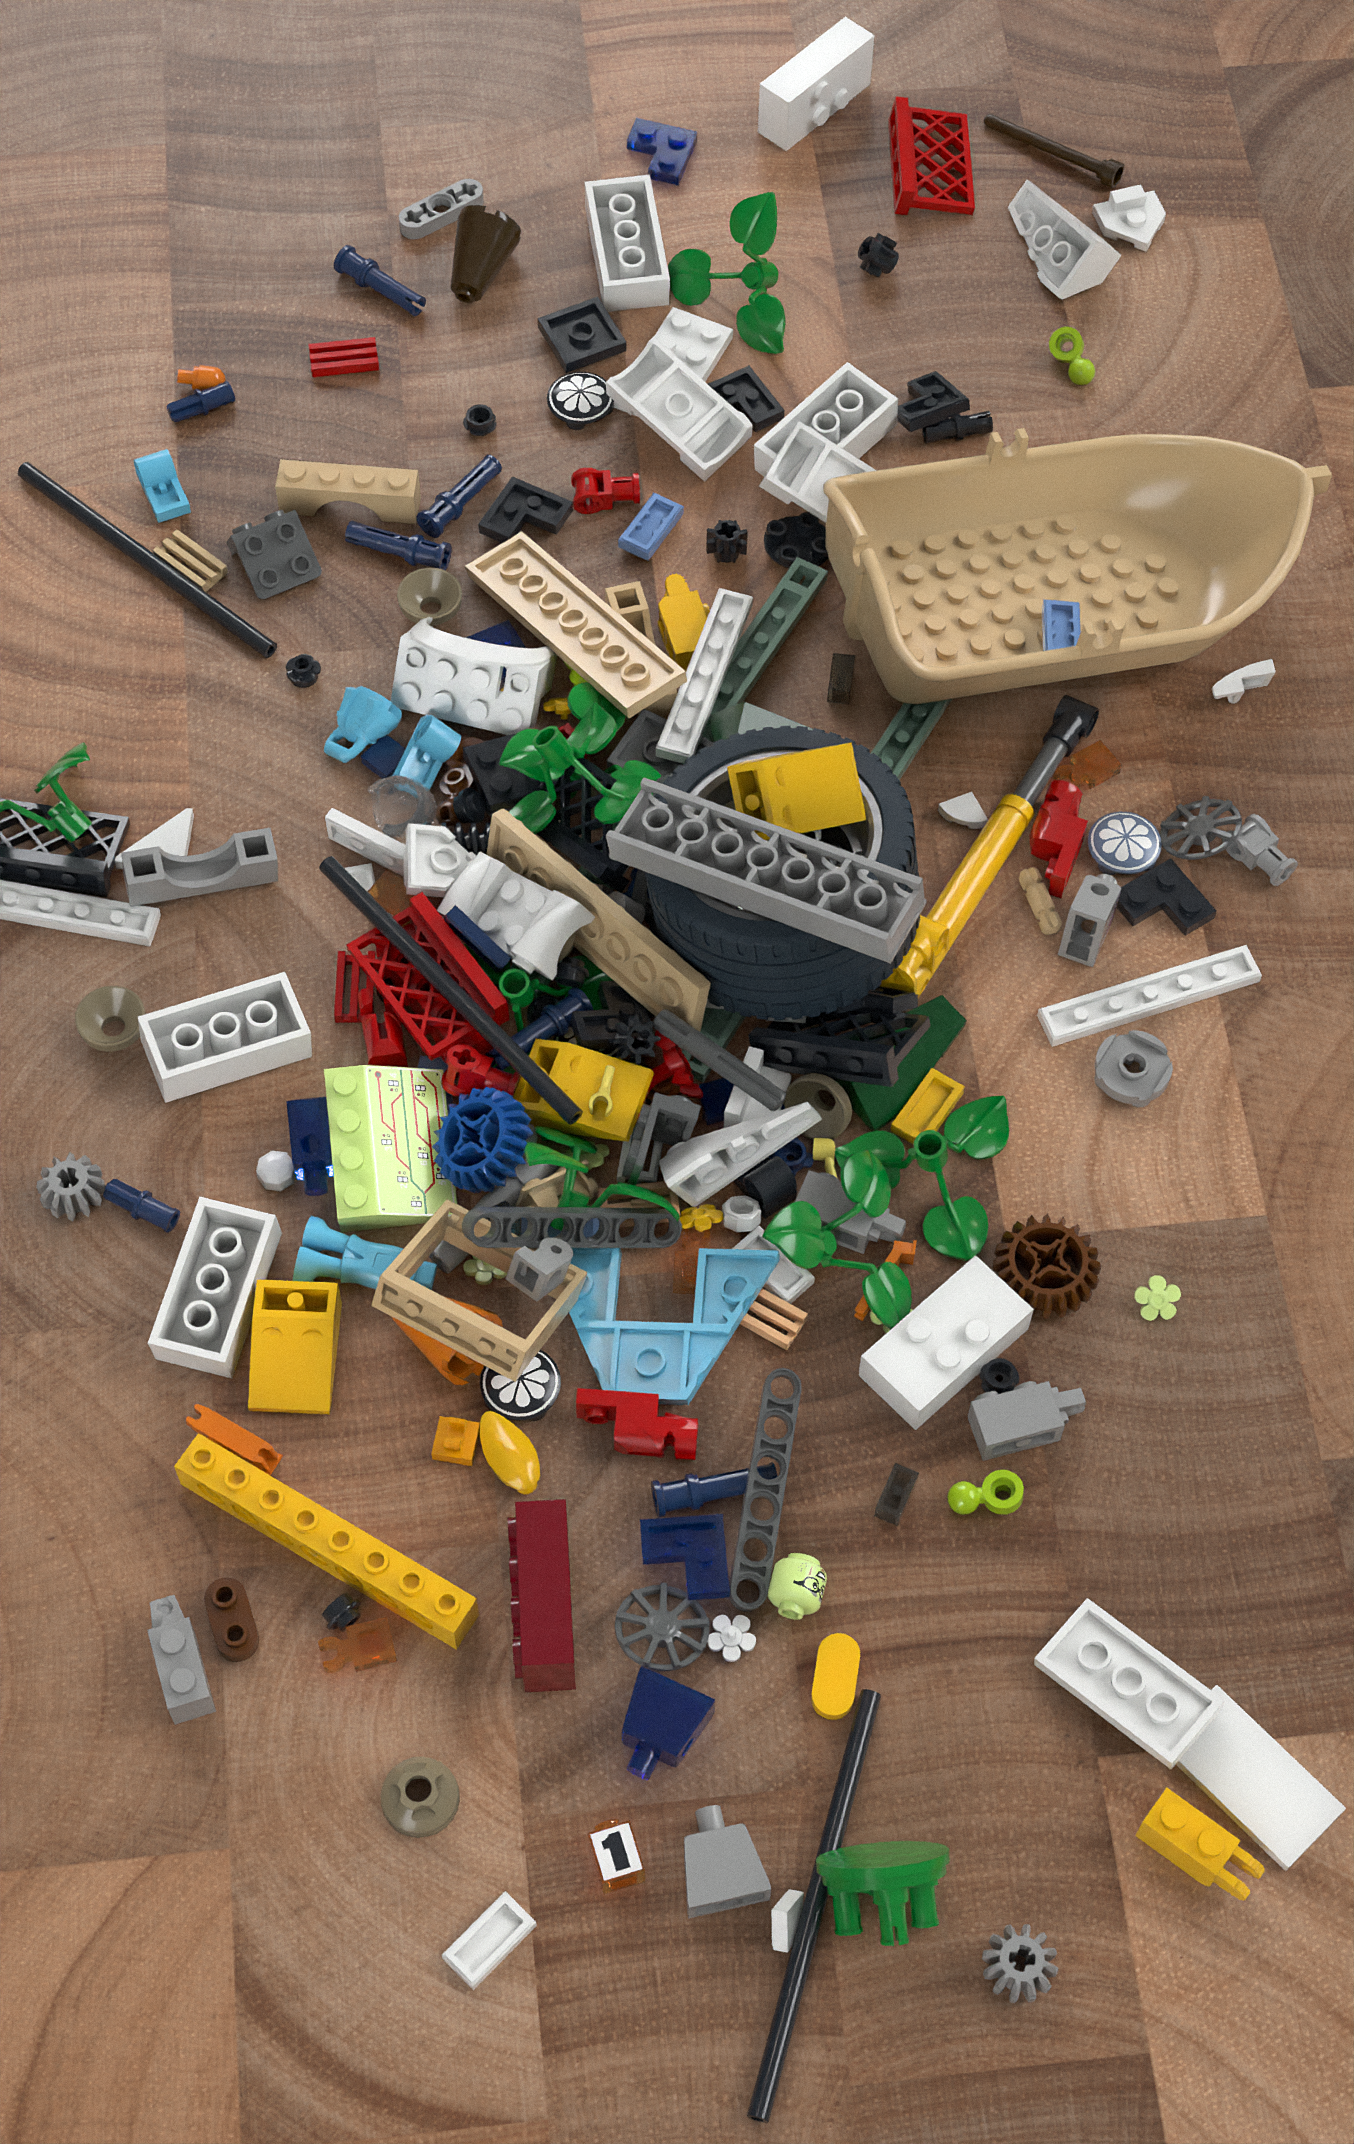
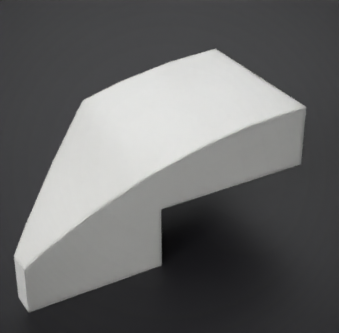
(1248, 677)

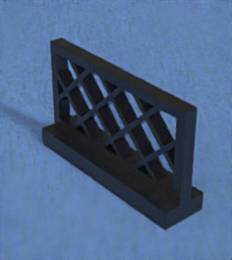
(568, 839)
(57, 871)
(842, 1056)

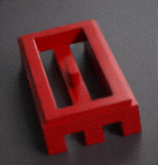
(343, 352)
(353, 1015)

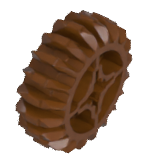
(1028, 1246)

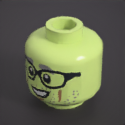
(797, 1585)

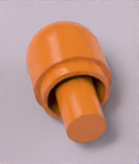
(201, 377)

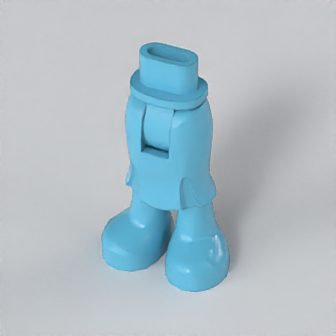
(360, 1262)

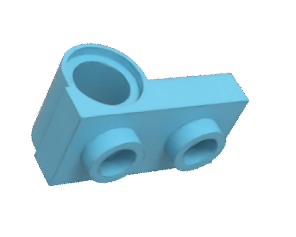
(161, 485)
(427, 750)

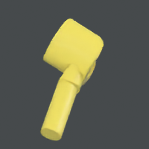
(604, 1091)
(825, 1151)

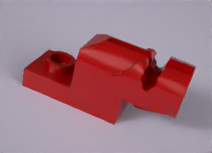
(1058, 833)
(382, 1040)
(638, 1423)

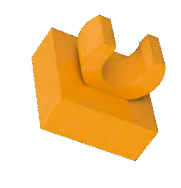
(455, 1440)

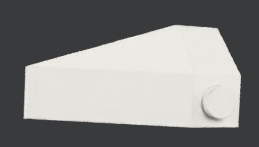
(1063, 247)
(717, 1158)

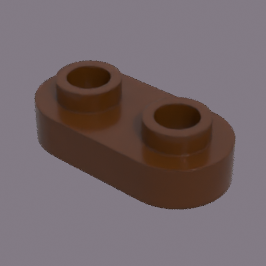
(231, 1617)

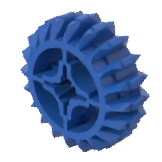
(482, 1140)

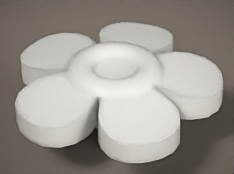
(731, 1637)

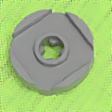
(1133, 1087)

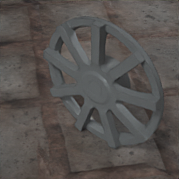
(1200, 828)
(662, 1626)

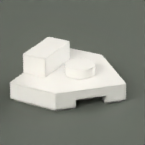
(1130, 216)
(432, 860)

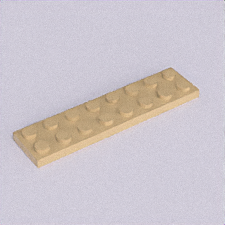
(576, 624)
(614, 938)

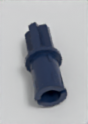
(201, 402)
(141, 1205)

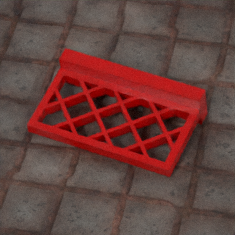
(908, 179)
(449, 952)

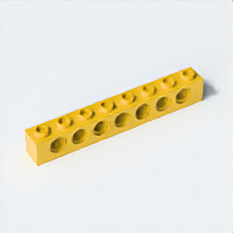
(327, 1541)

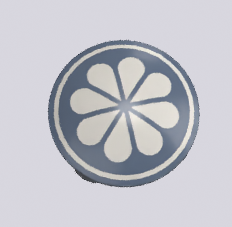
(1124, 843)

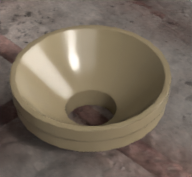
(429, 586)
(105, 1006)
(834, 1118)
(422, 1817)

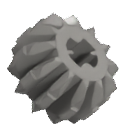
(77, 1198)
(1034, 1975)

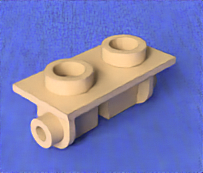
(549, 1190)

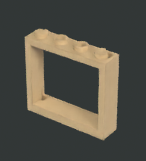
(454, 1324)

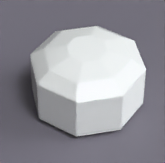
(275, 1171)
(741, 1213)

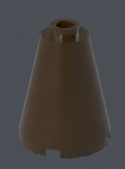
(481, 250)

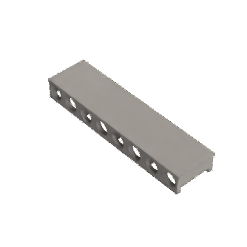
(768, 874)

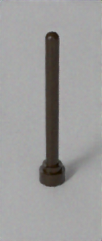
(1107, 171)

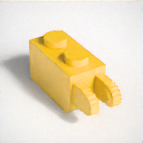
(681, 619)
(1197, 1844)

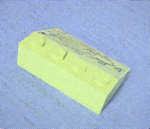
(384, 1145)

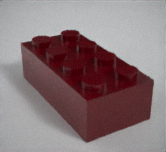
(544, 1607)

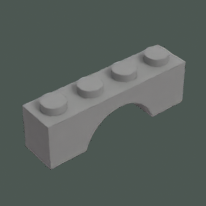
(241, 862)

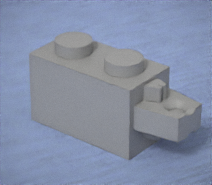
(829, 1199)
(1022, 1417)
(179, 1662)

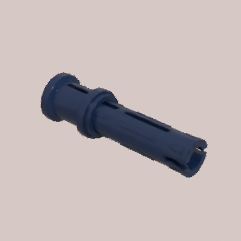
(367, 274)
(450, 504)
(412, 548)
(553, 1021)
(694, 1491)

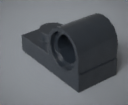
(769, 1184)

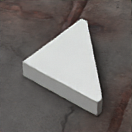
(171, 836)

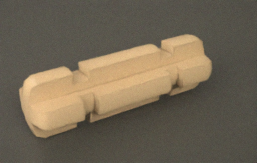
(1040, 901)

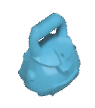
(361, 720)

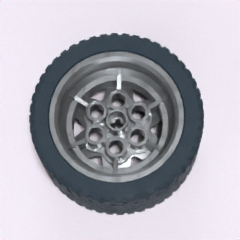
(755, 960)

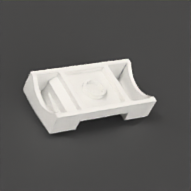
(680, 409)
(805, 466)
(516, 913)

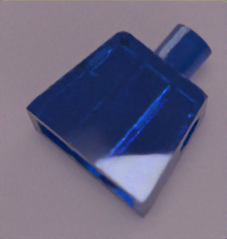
(310, 1143)
(663, 1721)

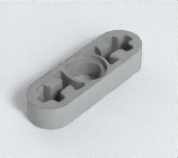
(422, 220)

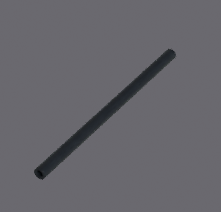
(148, 560)
(451, 991)
(812, 1911)

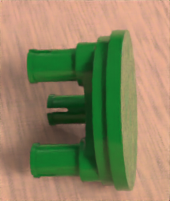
(886, 1874)

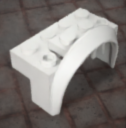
(462, 679)

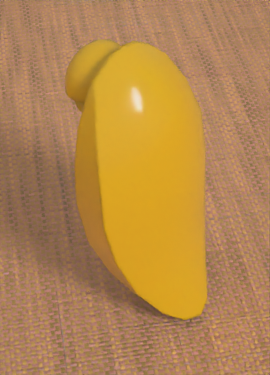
(509, 1453)

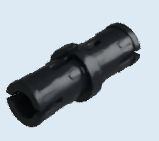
(958, 427)

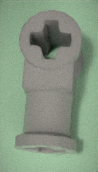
(1258, 846)

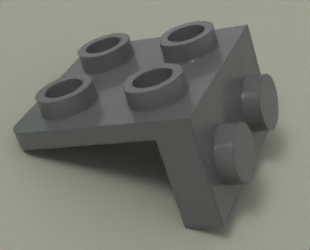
(275, 553)
(665, 1121)

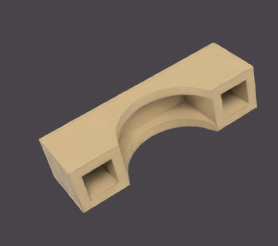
(386, 491)
(631, 604)

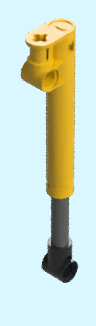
(990, 850)

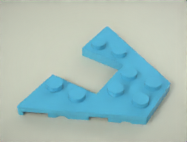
(665, 1355)

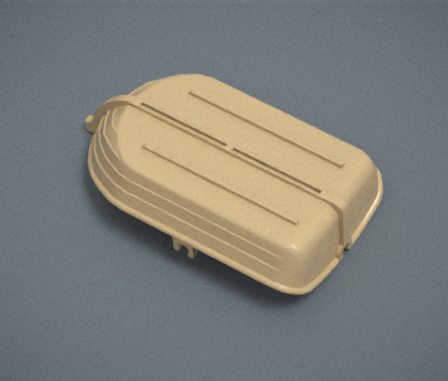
(1146, 531)

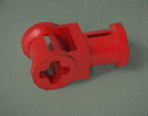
(602, 490)
(475, 1073)

